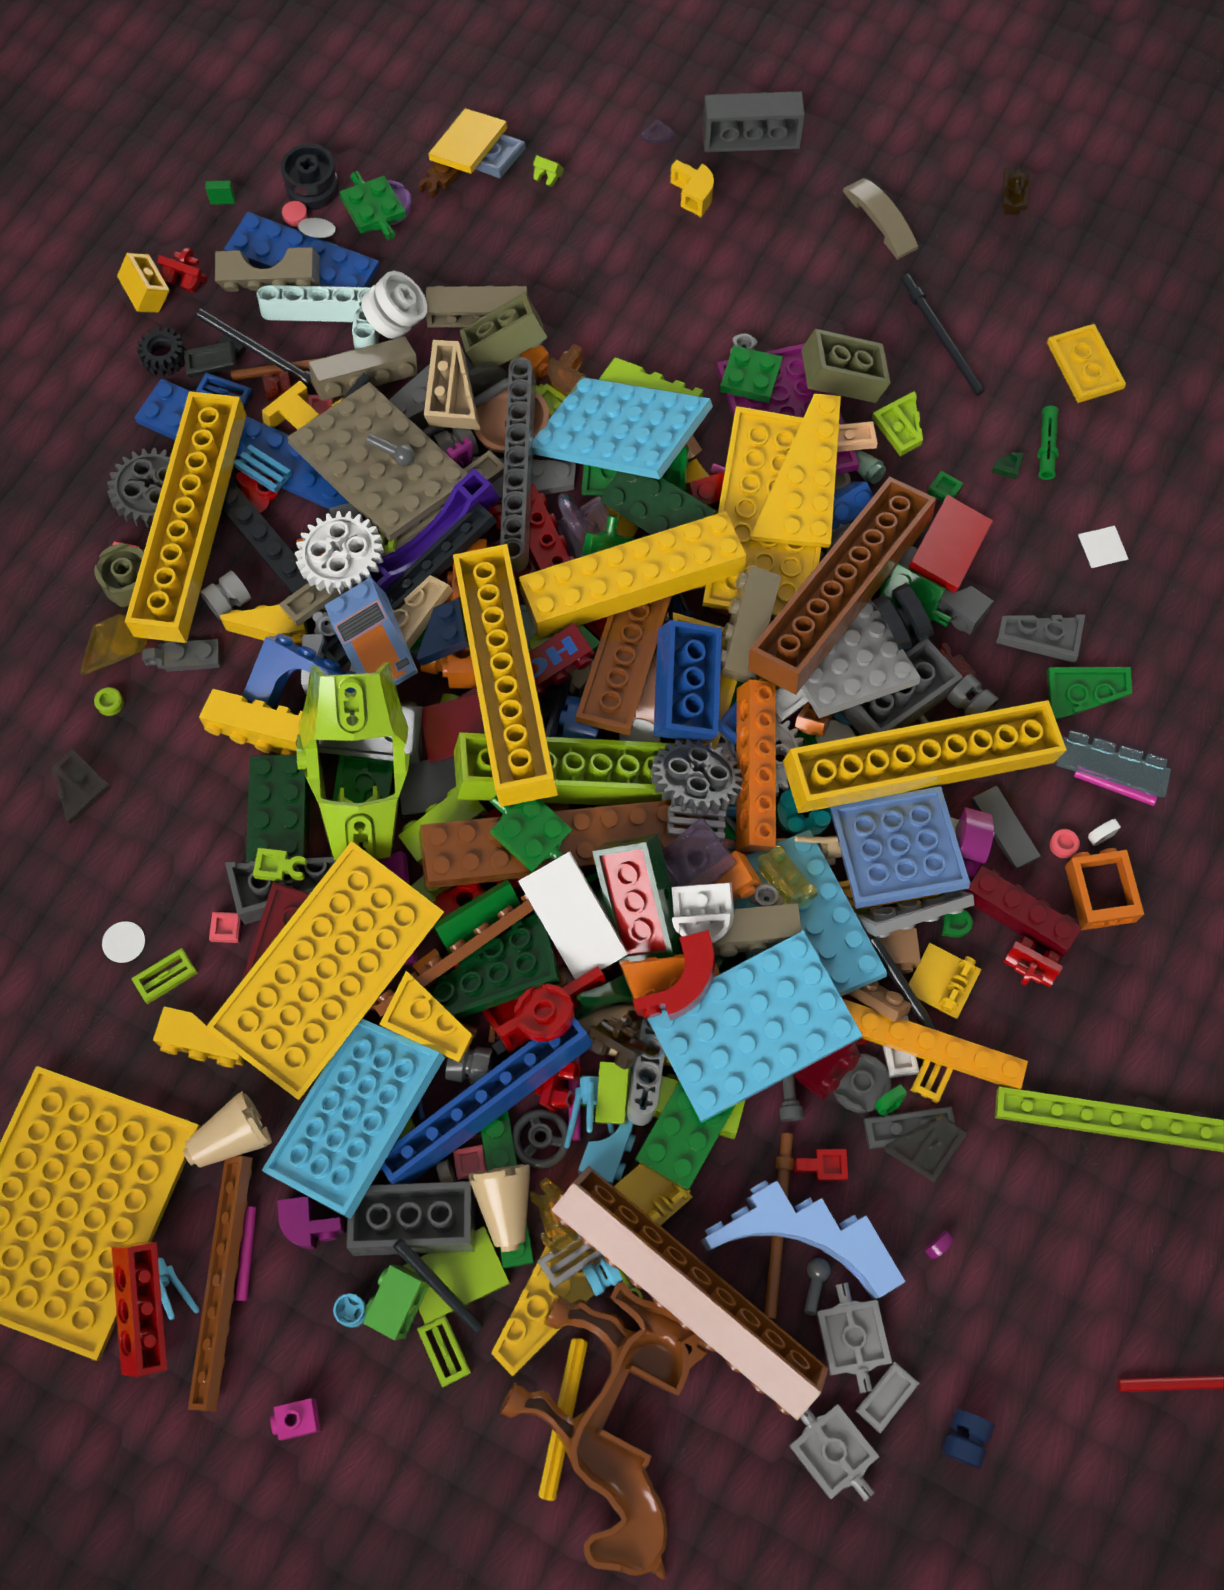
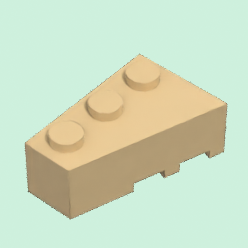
(449, 389)

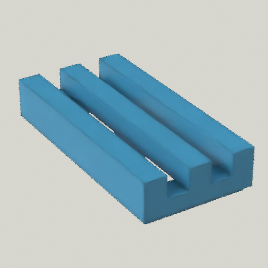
(247, 457)

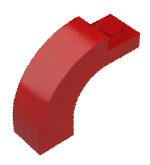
(692, 985)

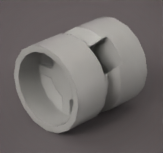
(226, 594)

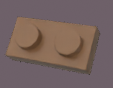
(883, 1001)

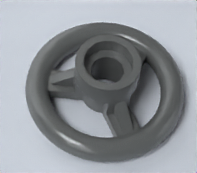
(526, 1155)

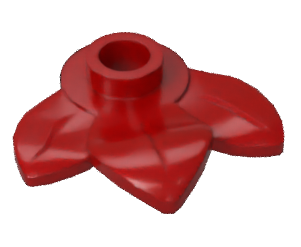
(255, 491)

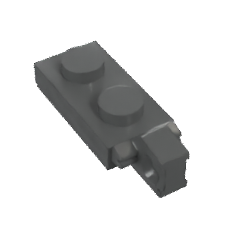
(184, 656)

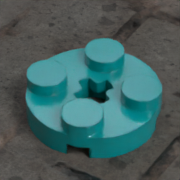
(795, 823)

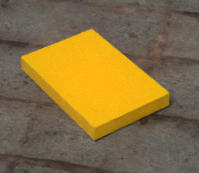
(468, 140)
(1086, 363)

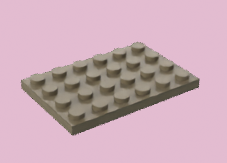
(370, 478)

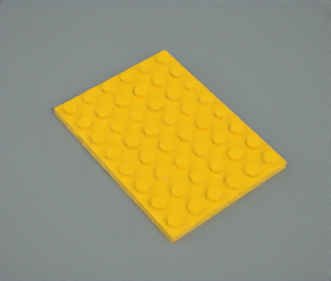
(73, 1183)

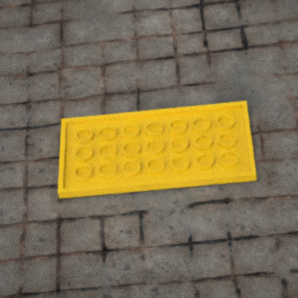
(752, 465)
(324, 970)

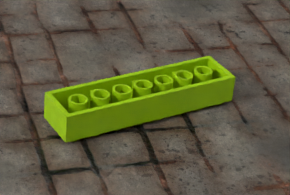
(582, 770)

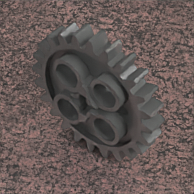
(148, 486)
(696, 777)

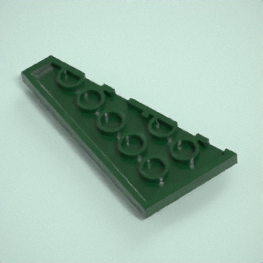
(499, 970)

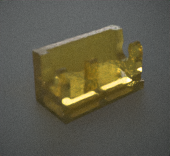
(786, 877)
(556, 1234)

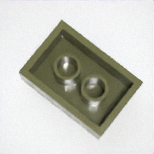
(504, 332)
(845, 366)

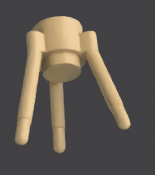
(828, 846)

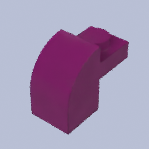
(974, 838)
(298, 1223)

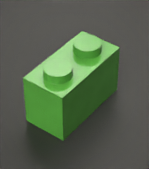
(395, 1302)

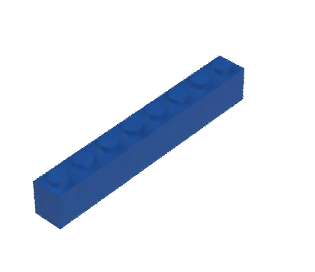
(482, 1104)

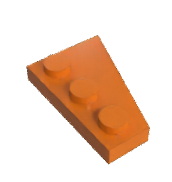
(654, 974)

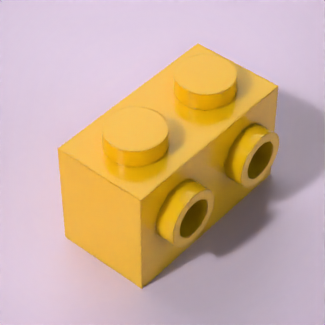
(143, 282)

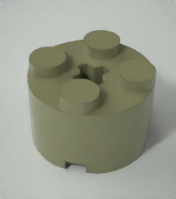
(118, 572)

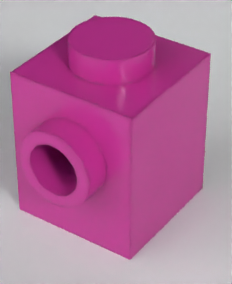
(295, 1419)

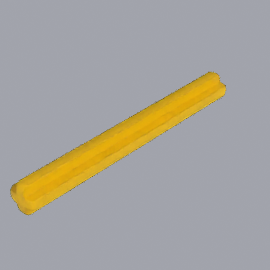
(566, 1403)

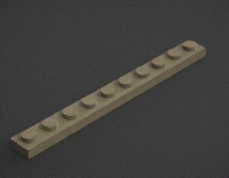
(308, 599)

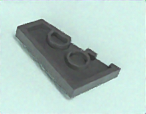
(1045, 636)

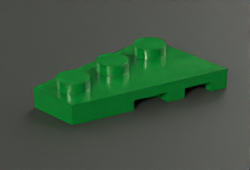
(1084, 688)

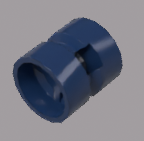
(968, 1450)

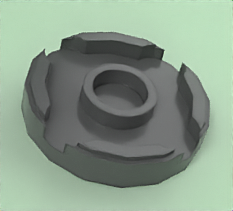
(863, 1091)

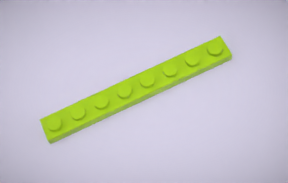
(1110, 1119)

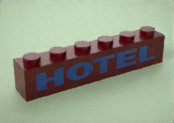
(557, 659)

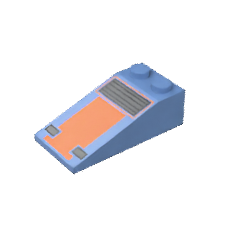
(370, 631)

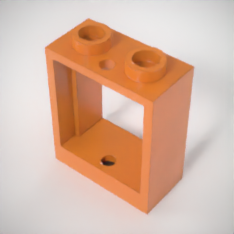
(1104, 917)

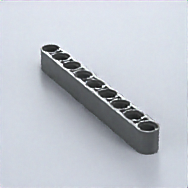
(519, 405)

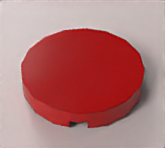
(552, 1009)

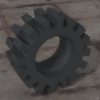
(157, 340)

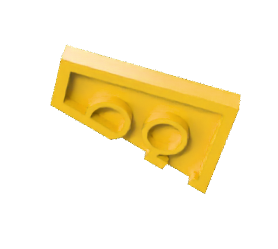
(425, 1021)

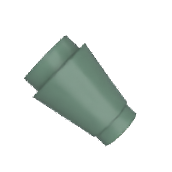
(870, 468)

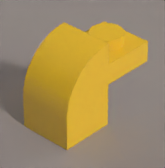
(695, 185)

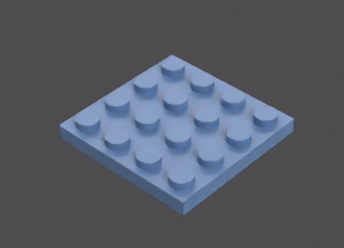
(899, 847)

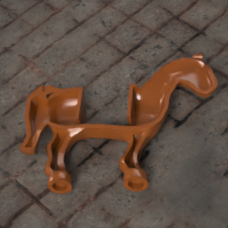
(599, 1458)

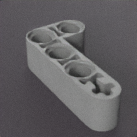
(645, 1066)

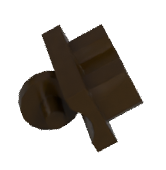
(1015, 190)
(619, 1037)

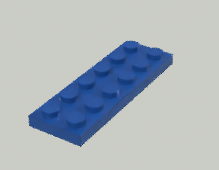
(267, 243)

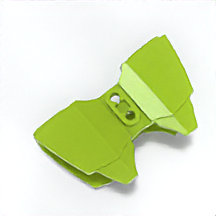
(375, 716)

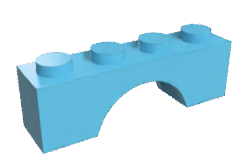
(607, 1154)

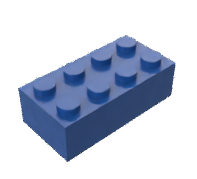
(687, 681)

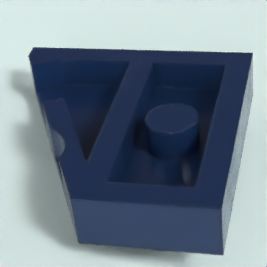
(444, 633)

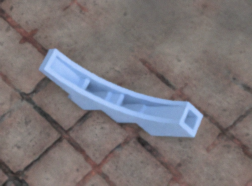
(854, 1245)

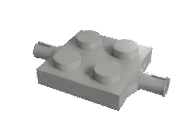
(853, 1337)
(834, 1452)

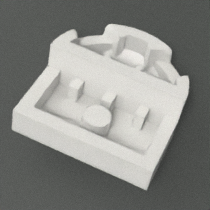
(703, 909)

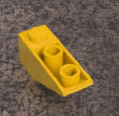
(263, 622)
(186, 1033)

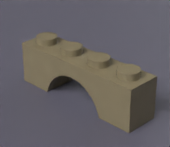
(296, 268)

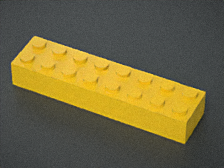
(632, 574)

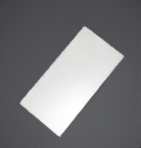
(573, 916)

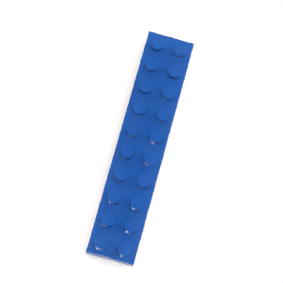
(164, 412)

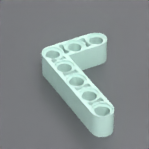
(319, 304)

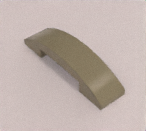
(884, 214)

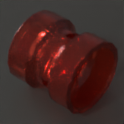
(271, 385)

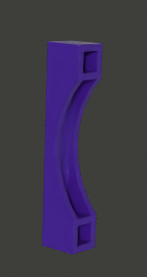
(464, 496)

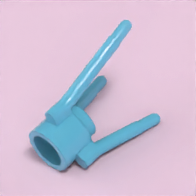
(588, 1094)
(166, 1273)

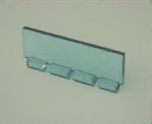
(1120, 768)

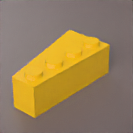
(251, 723)

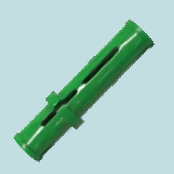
(1047, 466)

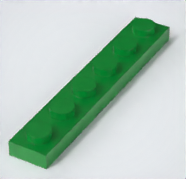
(500, 1153)

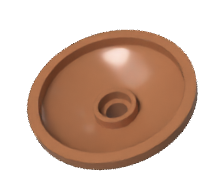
(493, 420)

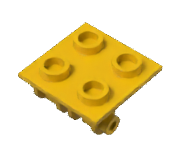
(944, 980)
(653, 1193)

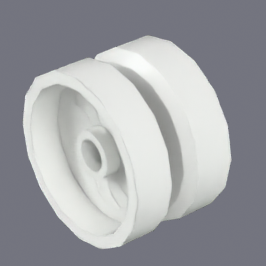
(394, 305)

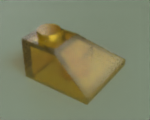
(110, 643)

